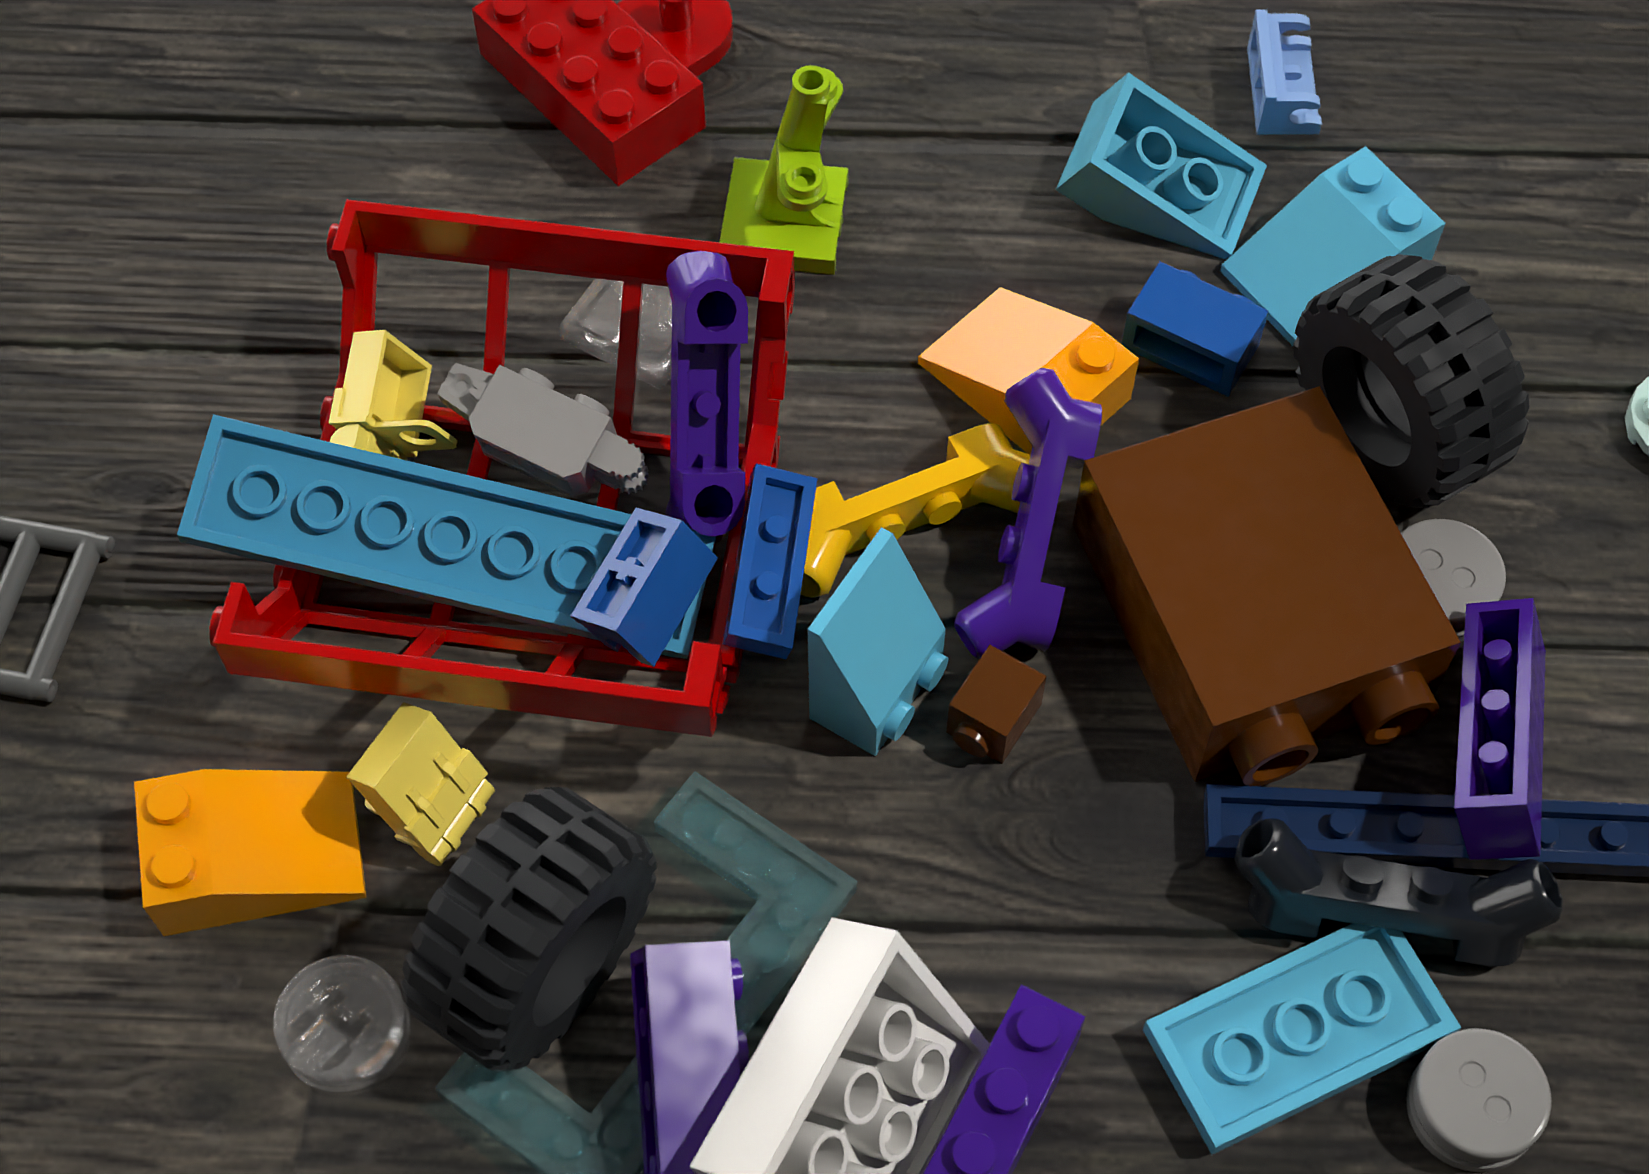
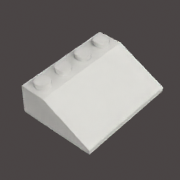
(851, 1068)

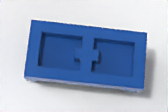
(645, 585)

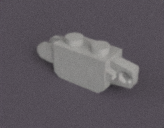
(543, 431)

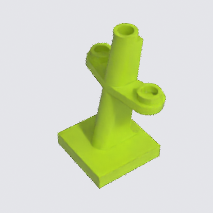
(792, 196)

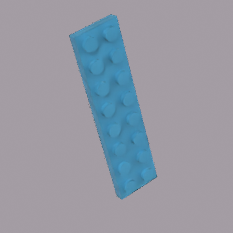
(403, 527)

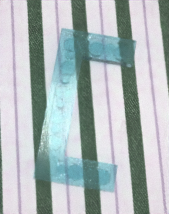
(794, 904)

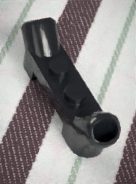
(1480, 914)

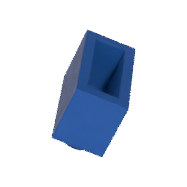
(1194, 328)

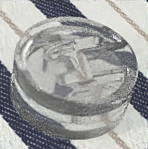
(342, 1025)

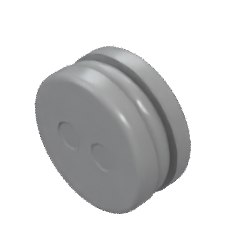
(1457, 565)
(1478, 1100)

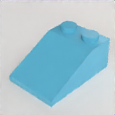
(1161, 171)
(1330, 233)
(874, 648)

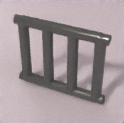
(28, 540)

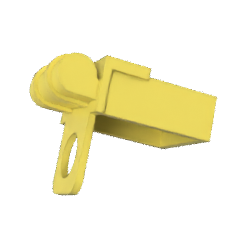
(385, 399)
(422, 783)

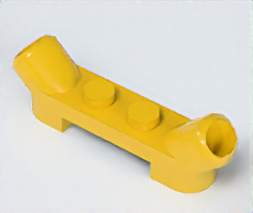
(976, 470)

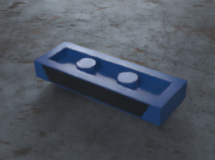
(770, 561)

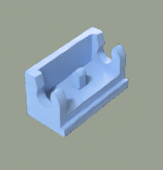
(1282, 75)

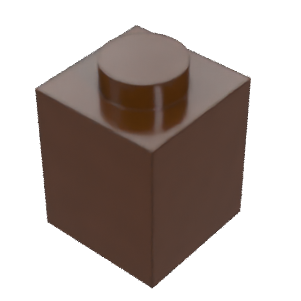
(995, 705)

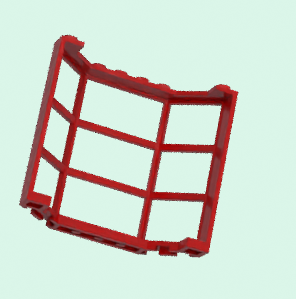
(259, 637)

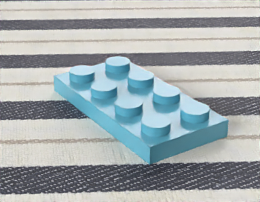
(1298, 1031)

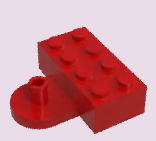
(610, 72)

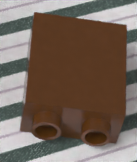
(1264, 588)

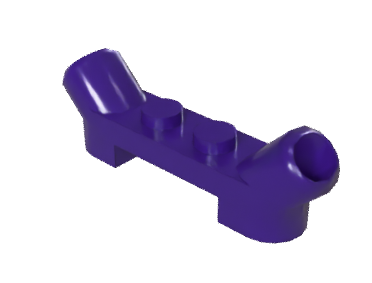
(705, 393)
(1061, 435)

